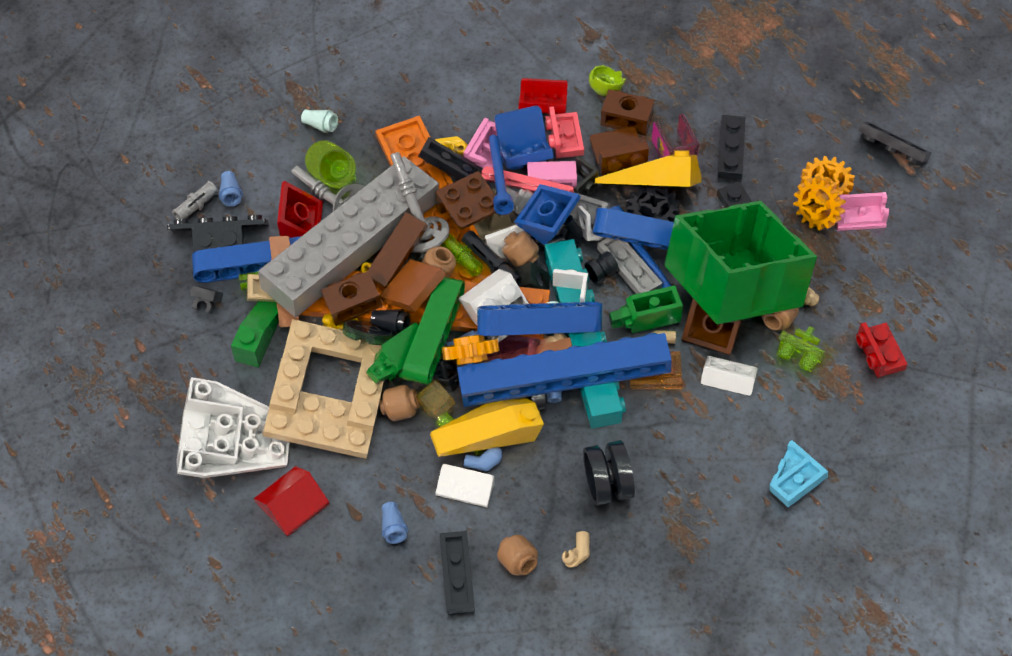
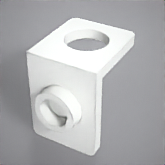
(587, 229)
(571, 279)

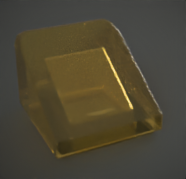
(435, 399)

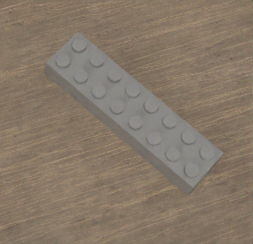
(343, 239)

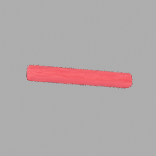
(522, 181)

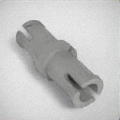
(206, 191)

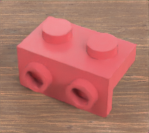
(565, 134)

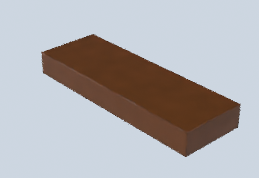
(397, 249)

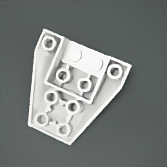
(225, 433)

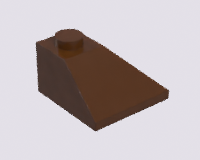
(705, 332)

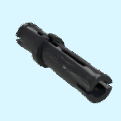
(487, 255)

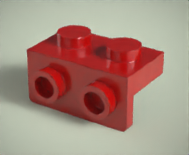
(544, 94)

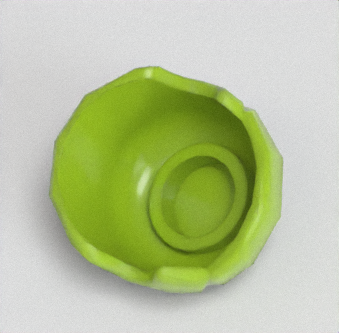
(605, 78)

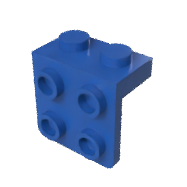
(522, 137)

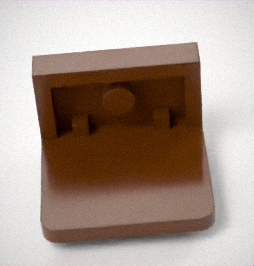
(618, 150)
(466, 200)

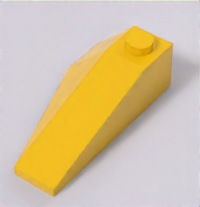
(671, 170)
(489, 427)

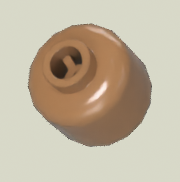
(520, 248)
(441, 258)
(780, 320)
(399, 403)
(517, 555)

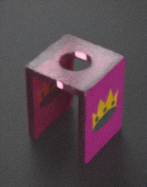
(685, 133)

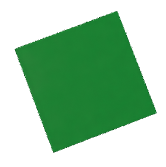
(739, 262)

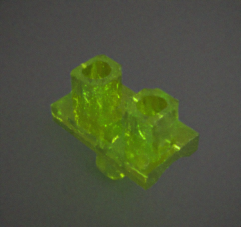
(811, 354)

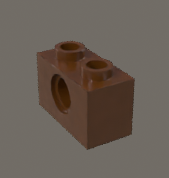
(627, 110)
(344, 308)

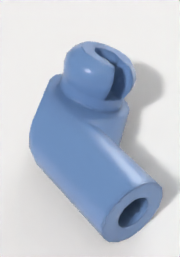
(485, 461)

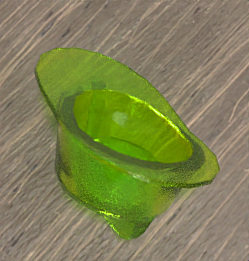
(330, 164)

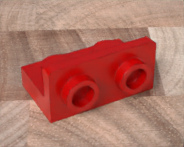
(880, 349)

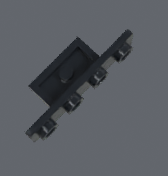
(212, 234)

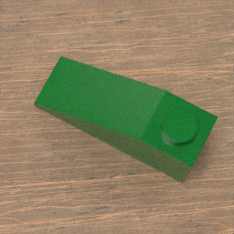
(255, 334)

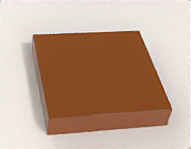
(412, 285)

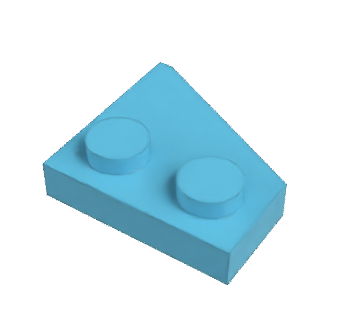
(796, 475)

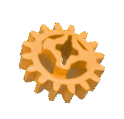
(830, 169)
(816, 204)
(470, 349)

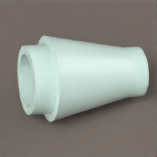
(320, 119)

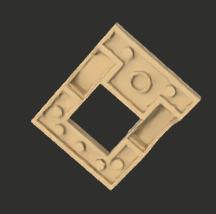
(316, 418)

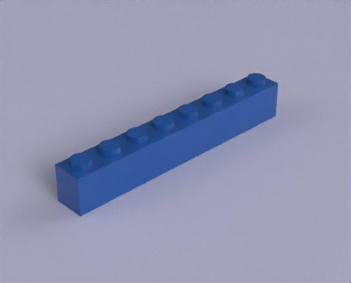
(564, 369)

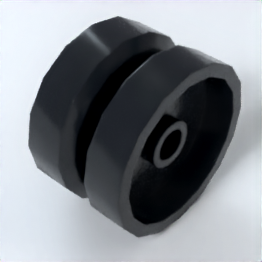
(608, 472)

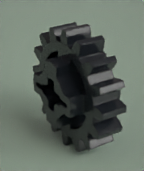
(653, 203)

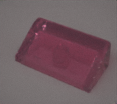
(513, 346)

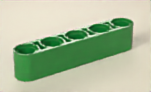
(433, 331)

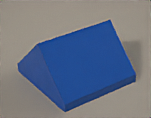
(546, 212)

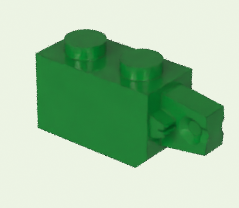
(648, 310)
(392, 356)

